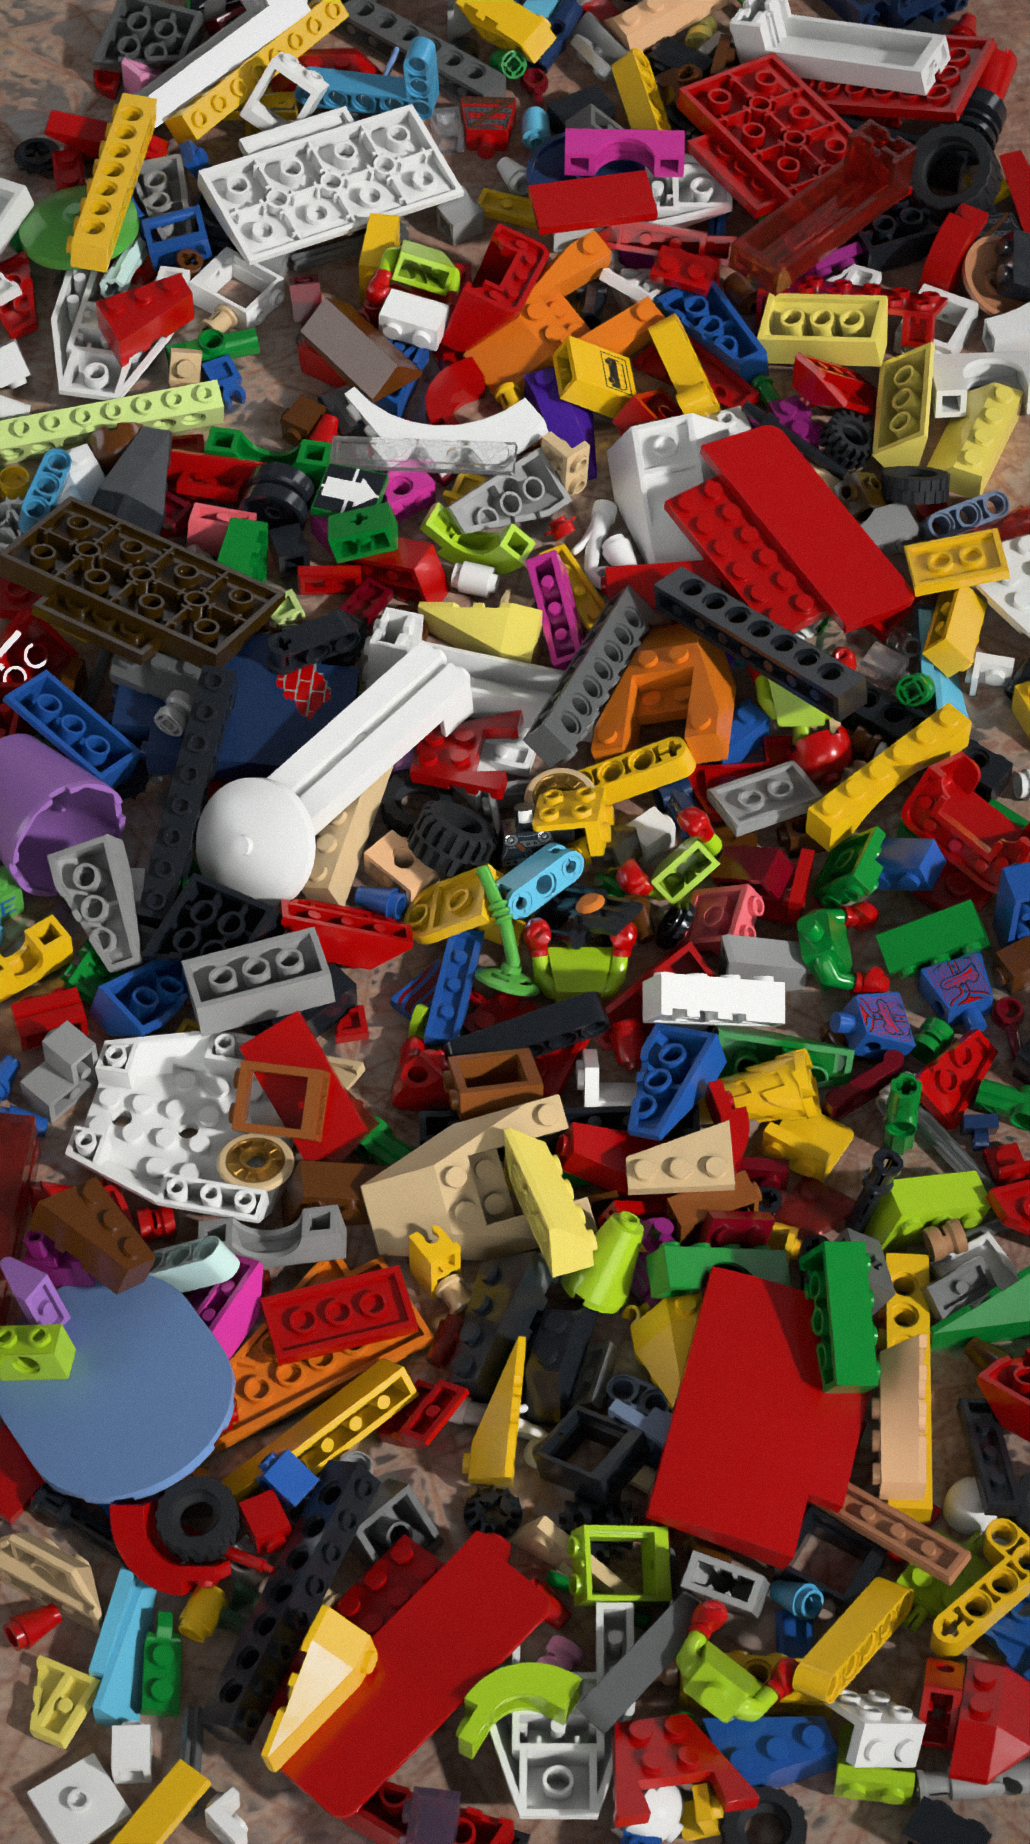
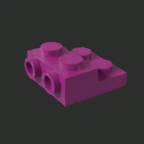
(794, 416)

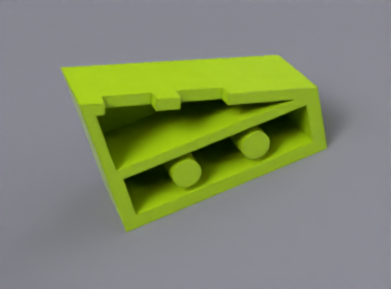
(927, 1202)

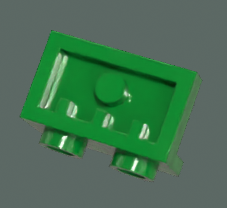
(87, 973)

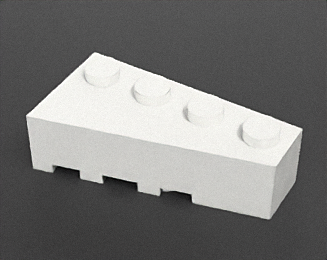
(713, 1000)

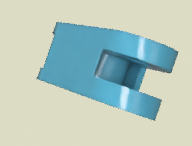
(540, 878)

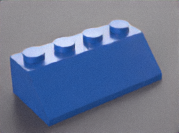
(75, 728)

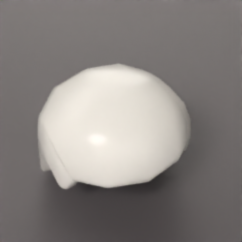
(964, 1508)

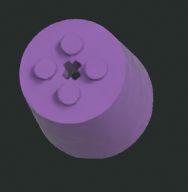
(48, 808)

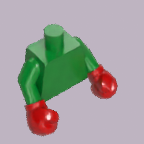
(828, 952)

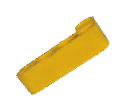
(683, 367)
(642, 769)
(982, 1595)

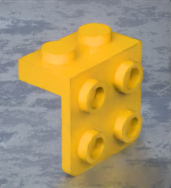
(575, 810)
(808, 1144)

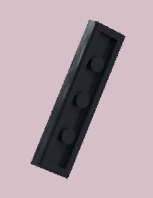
(989, 1458)

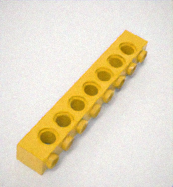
(237, 86)
(113, 183)
(908, 1275)

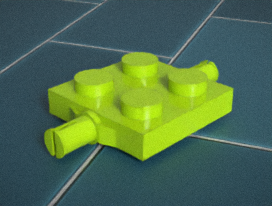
(933, 1595)

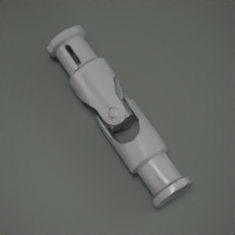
(939, 1785)

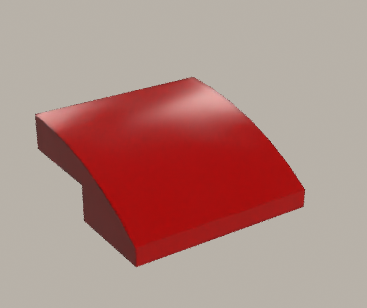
(423, 1417)

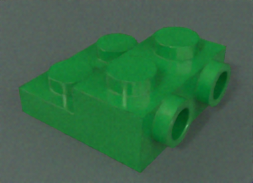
(850, 870)

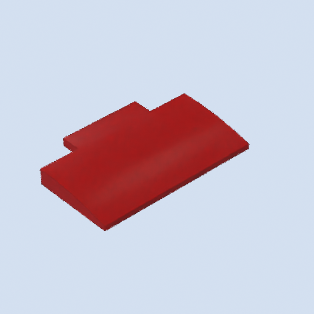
(762, 132)
(754, 1423)

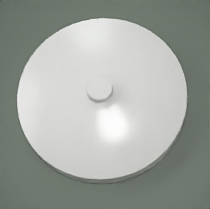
(256, 840)

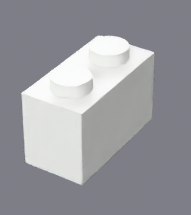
(413, 319)

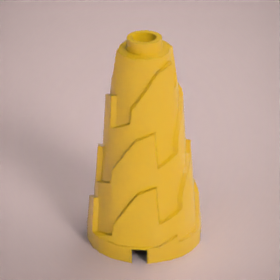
(774, 1090)

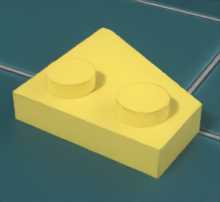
(60, 1701)

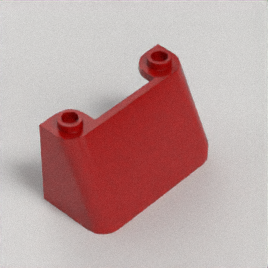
(498, 290)
(963, 823)

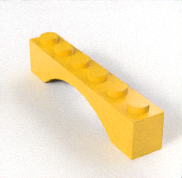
(848, 804)

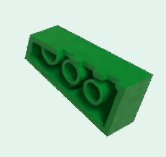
(246, 548)
(843, 1315)

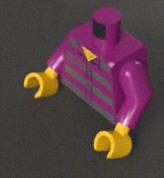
(655, 1233)

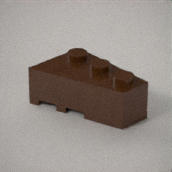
(326, 1185)
(96, 1233)

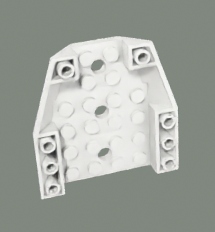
(167, 1088)

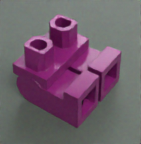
(61, 1267)

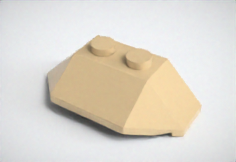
(51, 1576)

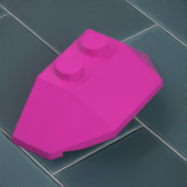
(231, 1306)

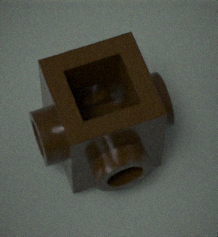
(860, 493)

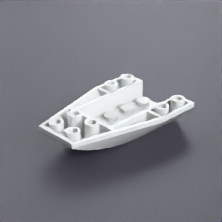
(654, 465)

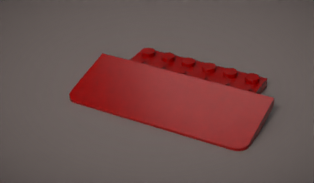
(785, 537)
(434, 1641)

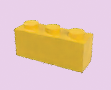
(955, 630)

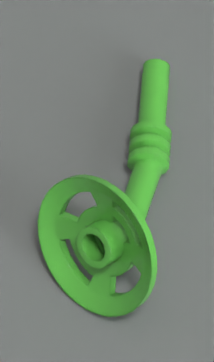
(508, 976)

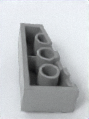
(164, 189)

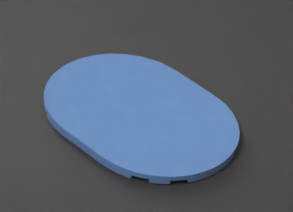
(139, 1398)

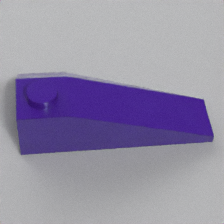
(561, 417)

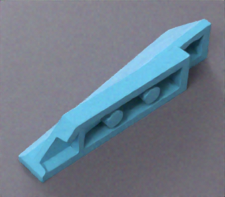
(945, 688)
(120, 1650)

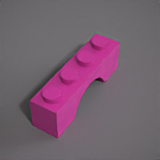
(656, 149)

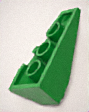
(998, 1318)

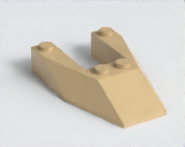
(461, 1187)

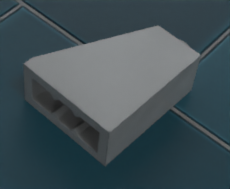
(763, 957)
(732, 1585)

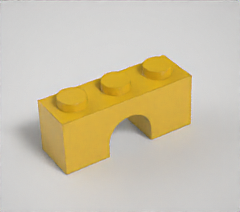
(43, 952)

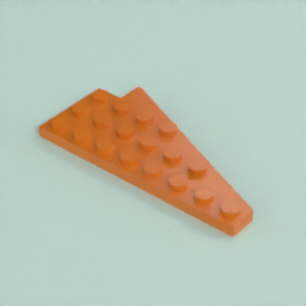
(275, 1392)

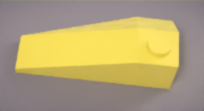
(502, 632)

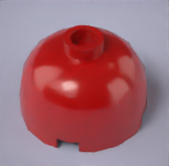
(823, 755)

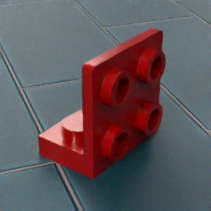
(793, 898)

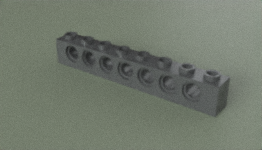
(383, 30)
(589, 677)

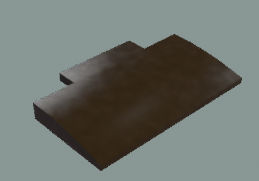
(135, 588)

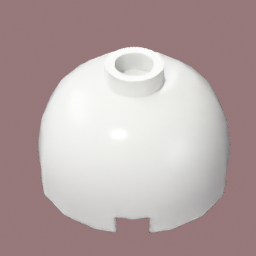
(666, 1810)

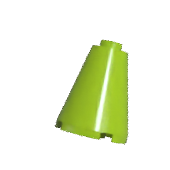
(610, 1280)

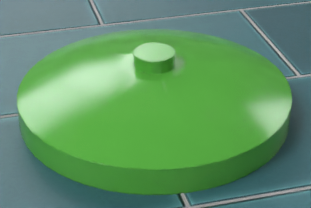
(51, 222)

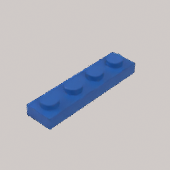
(453, 987)

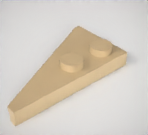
(549, 1544)

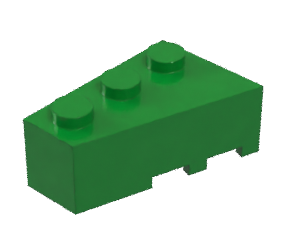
(933, 940)

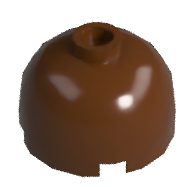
(110, 445)

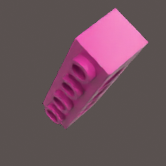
(406, 494)
(558, 607)

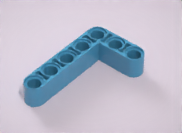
(384, 93)
(46, 480)

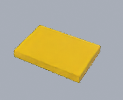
(956, 562)

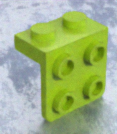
(875, 1784)

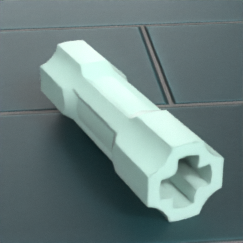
(119, 275)

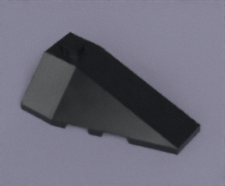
(138, 481)

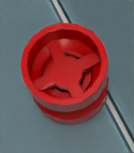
(164, 1219)

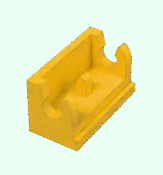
(433, 1261)

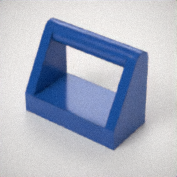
(166, 251)

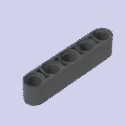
(639, 1665)

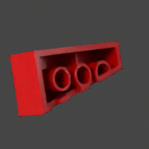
(382, 1820)

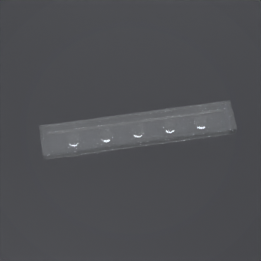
(425, 455)

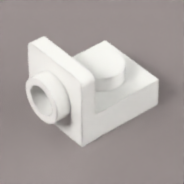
(989, 670)
(218, 1817)

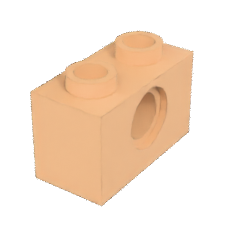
(385, 863)

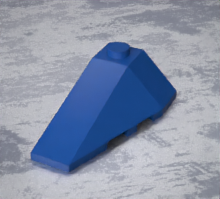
(141, 999)
(672, 1077)

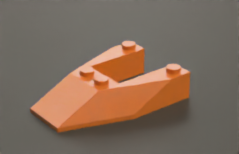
(549, 318)
(670, 680)

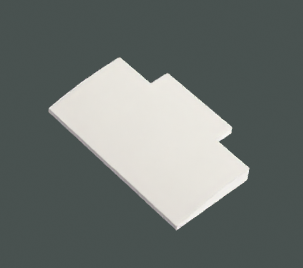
(325, 180)

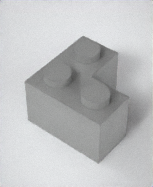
(64, 1074)

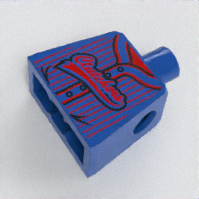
(958, 991)
(874, 1025)

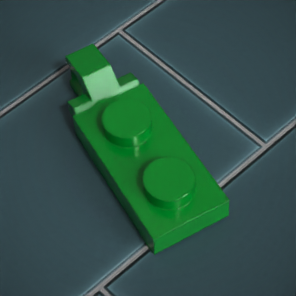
(161, 1669)

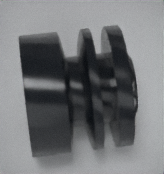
(984, 114)

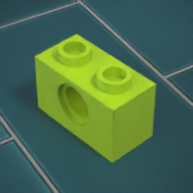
(35, 1352)

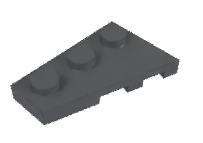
(156, 676)

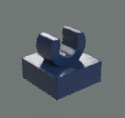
(980, 1128)

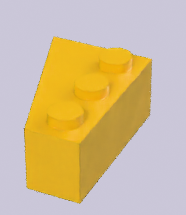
(509, 26)

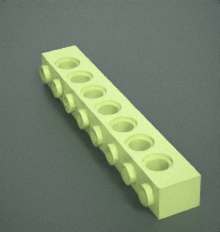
(66, 428)

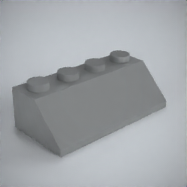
(258, 981)

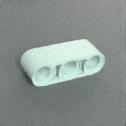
(195, 1264)

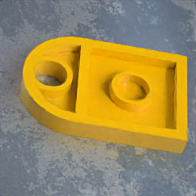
(449, 908)

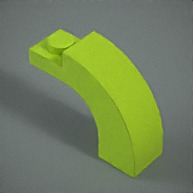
(502, 549)
(512, 1689)

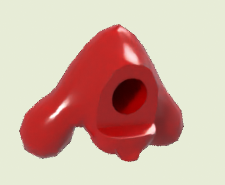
(419, 1077)

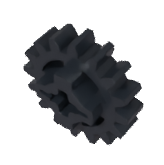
(590, 1512)

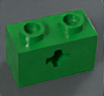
(363, 532)

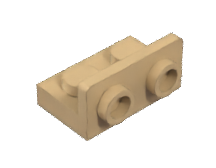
(567, 462)

